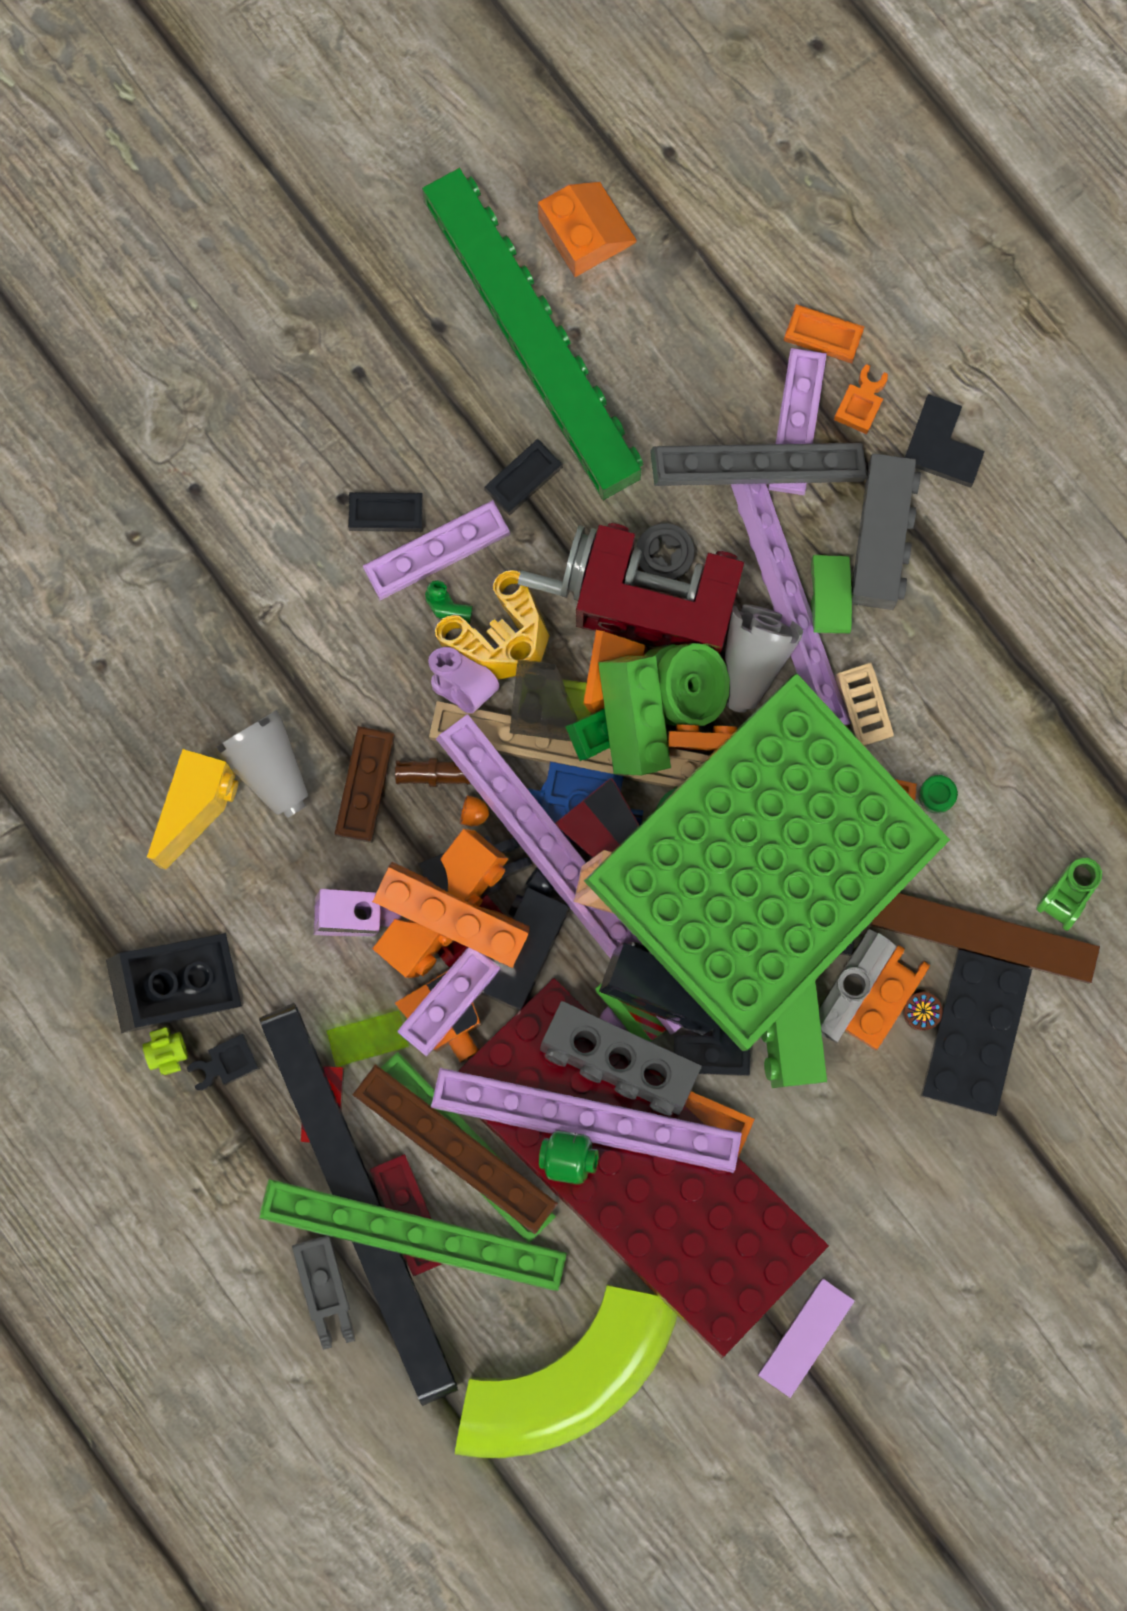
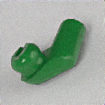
(443, 605)

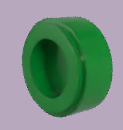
(938, 794)

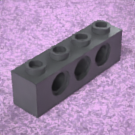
(573, 1023)

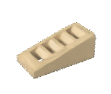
(872, 686)

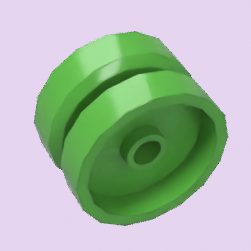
(691, 683)

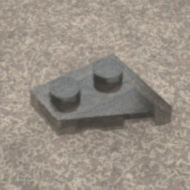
(540, 702)

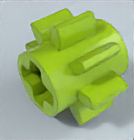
(165, 1051)

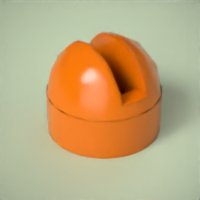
(474, 811)

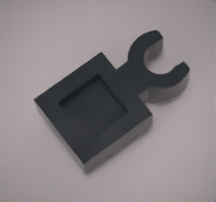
(229, 1061)

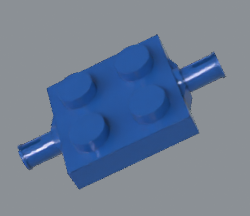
(569, 786)

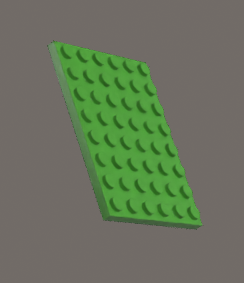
(767, 861)

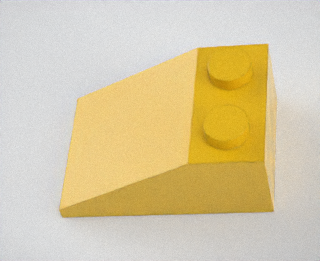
(192, 803)

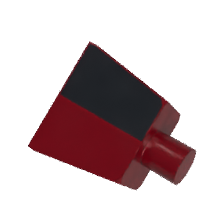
(599, 820)

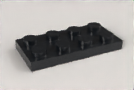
(976, 1033)

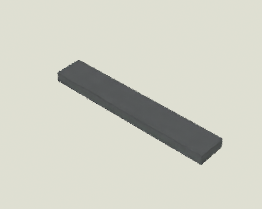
(758, 464)

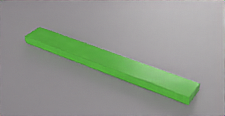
(412, 1235)

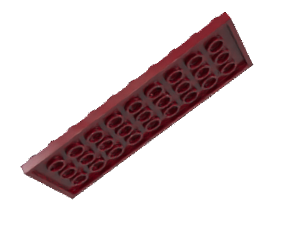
(694, 1234)

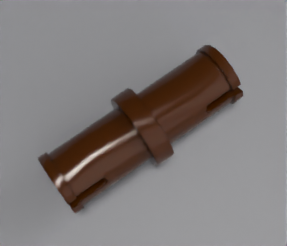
(429, 772)

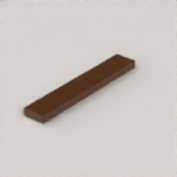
(989, 937)
(455, 1149)

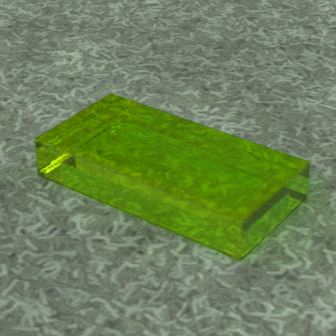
(367, 1039)

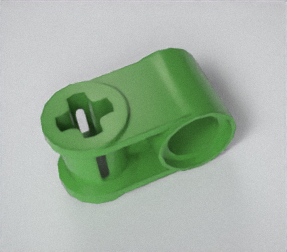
(1067, 898)

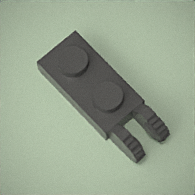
(323, 1287)

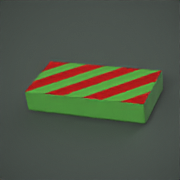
(634, 1019)

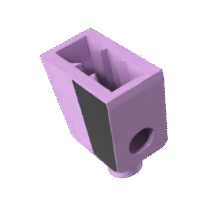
(336, 915)

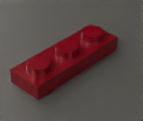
(401, 1193)

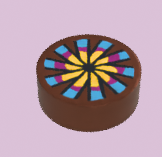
(922, 1011)

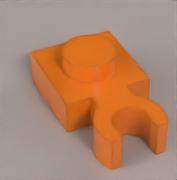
(860, 404)

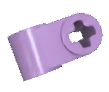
(461, 679)

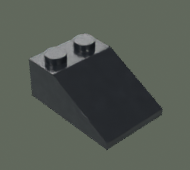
(173, 982)

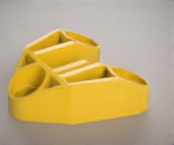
(528, 641)

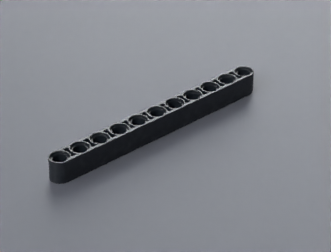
(349, 1179)

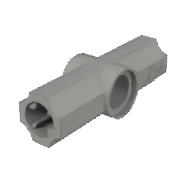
(865, 965)

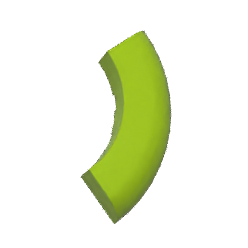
(575, 1390)

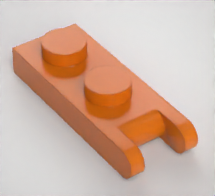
(885, 1000)

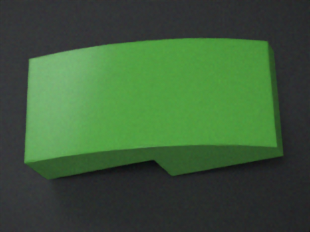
(831, 594)

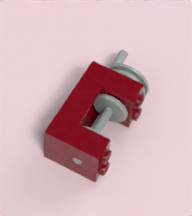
(603, 579)

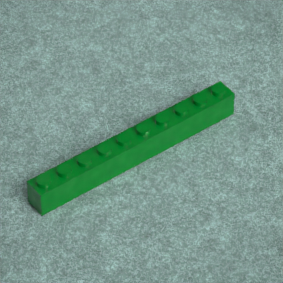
(532, 334)

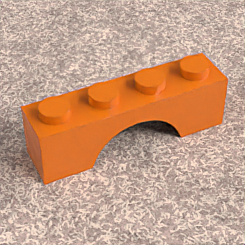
(470, 869)
(450, 916)

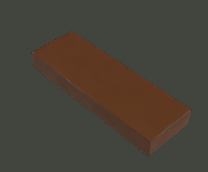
(364, 784)

